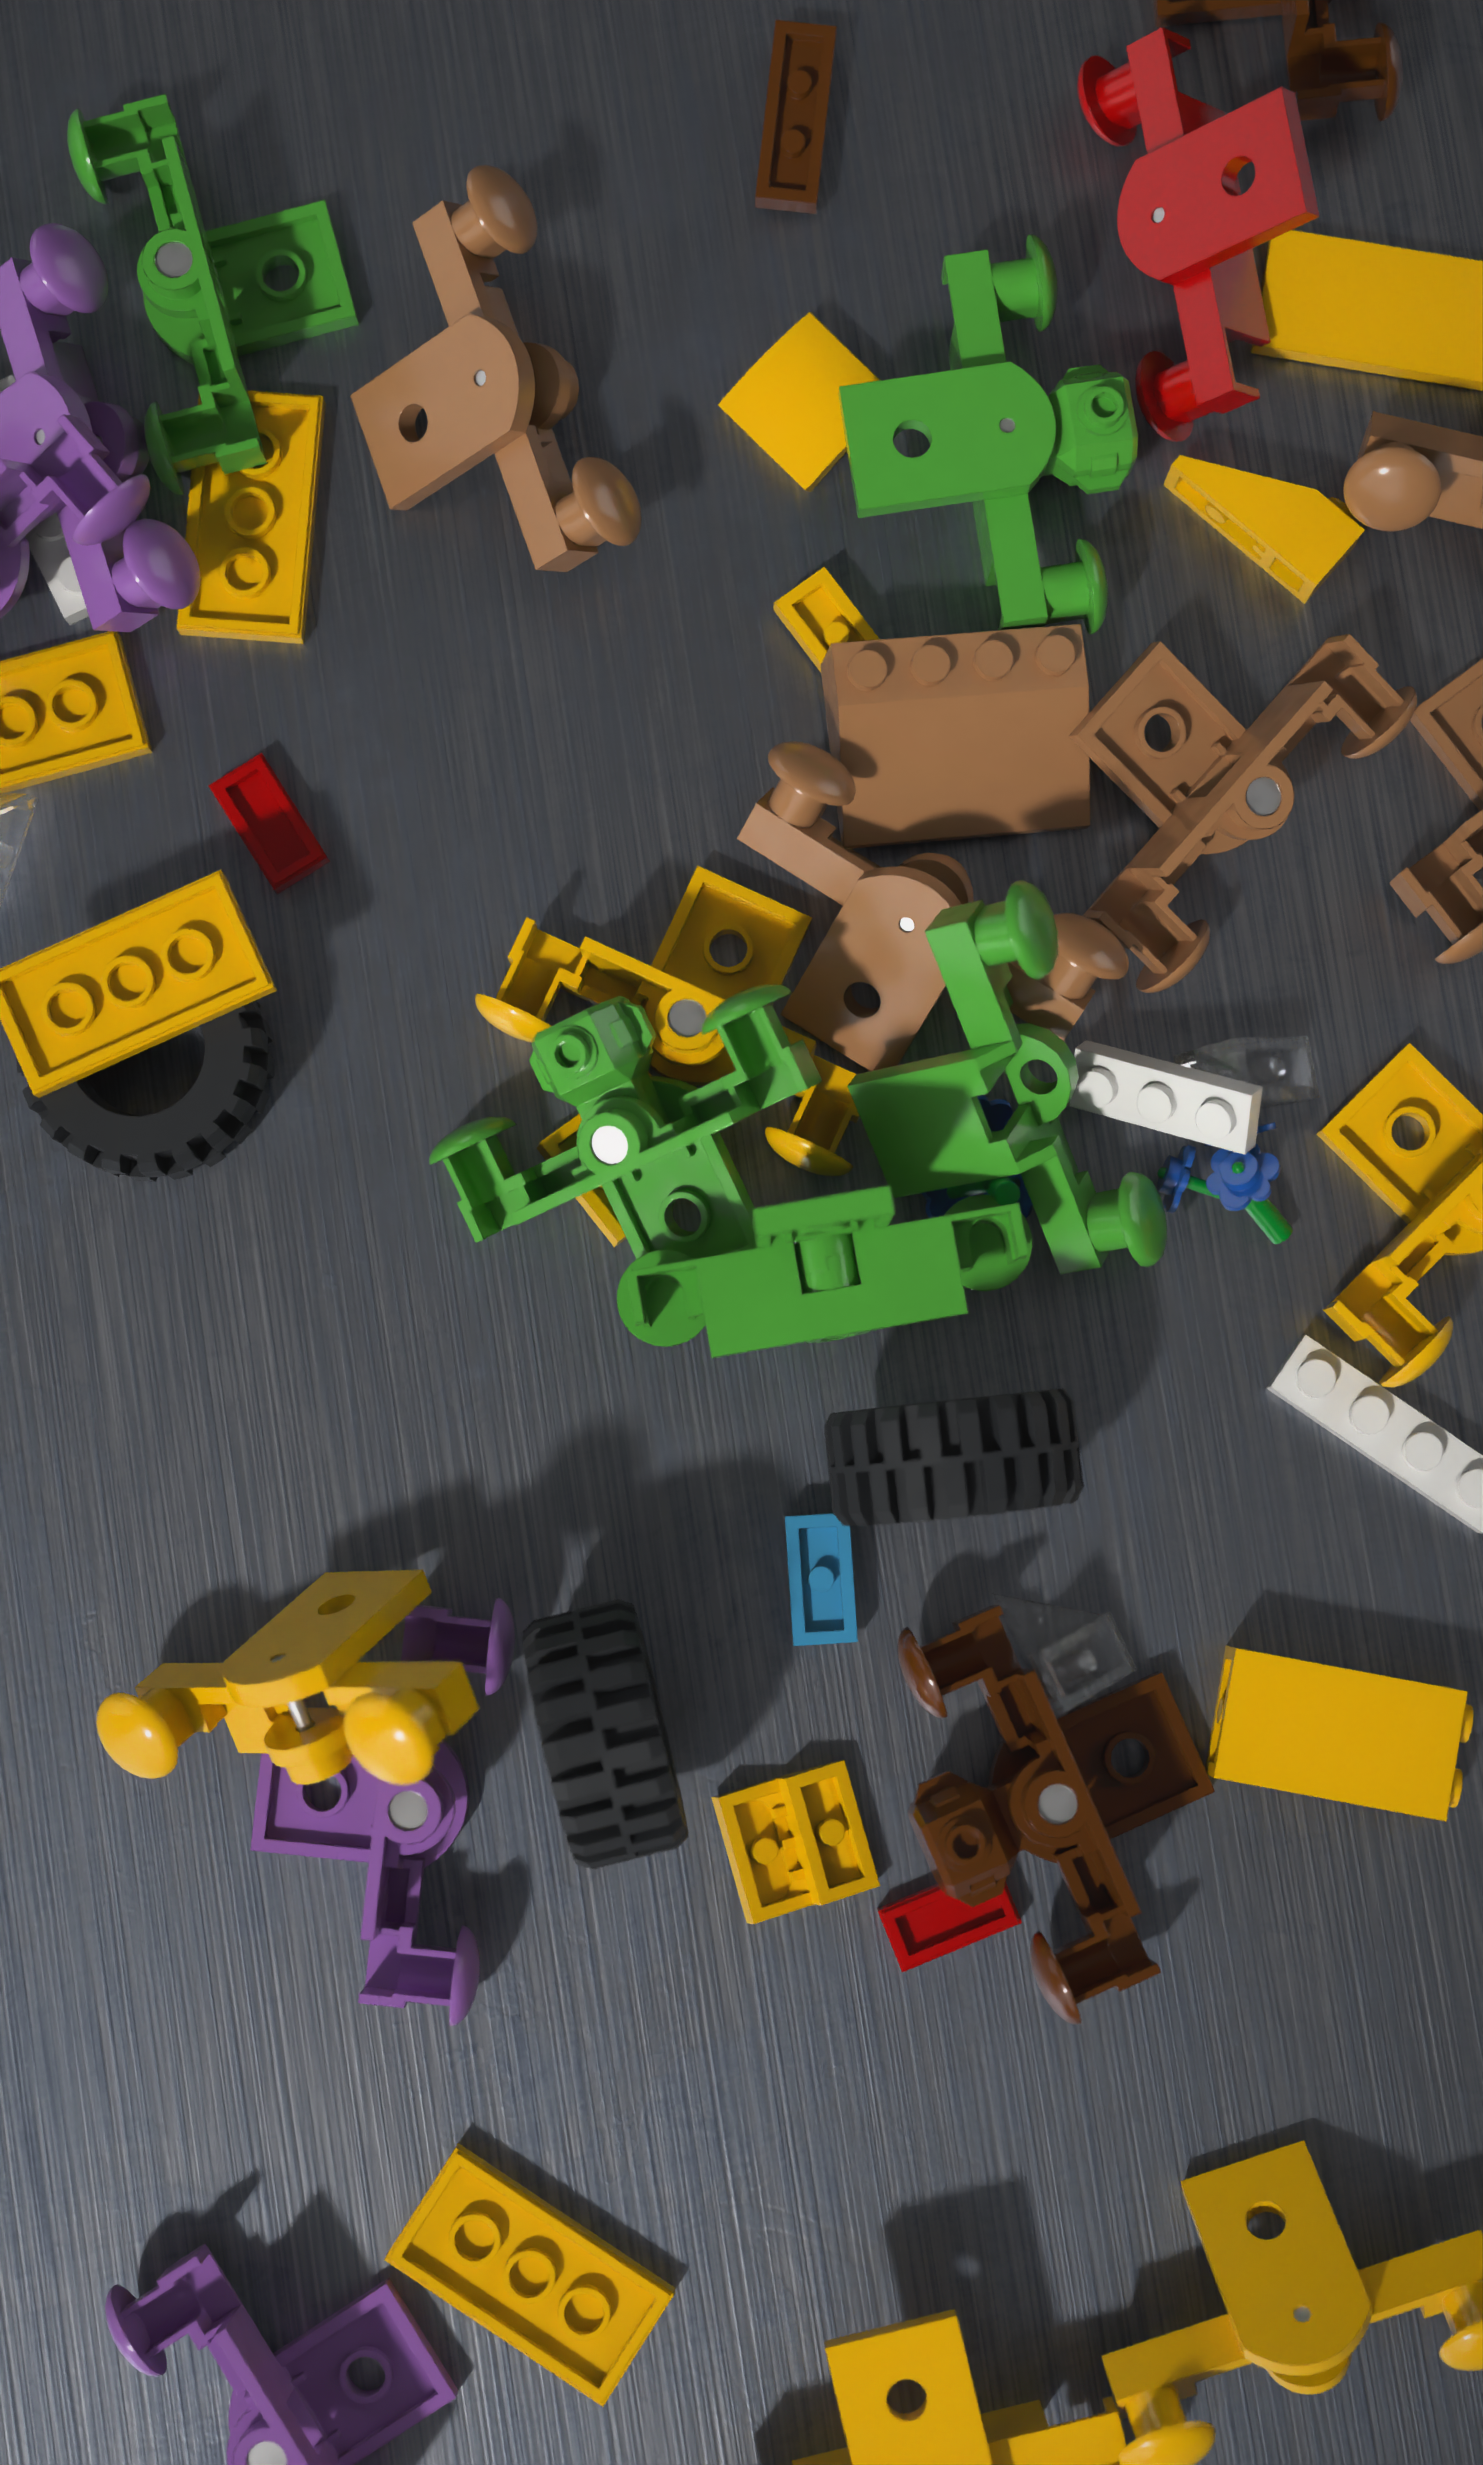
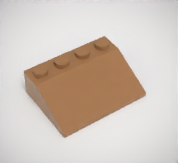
(959, 734)

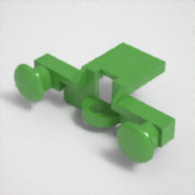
(928, 1112)

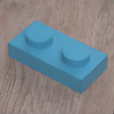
(820, 1580)

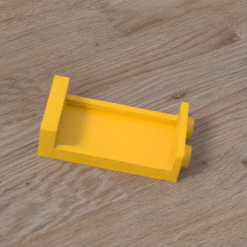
(1338, 1734)

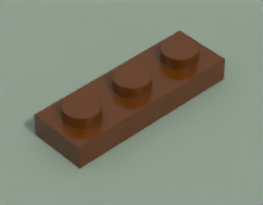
(795, 116)

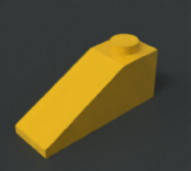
(1276, 523)

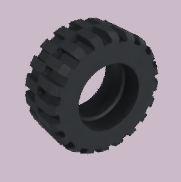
(183, 1134)
(953, 1458)
(604, 1734)

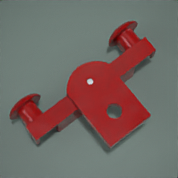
(1189, 221)

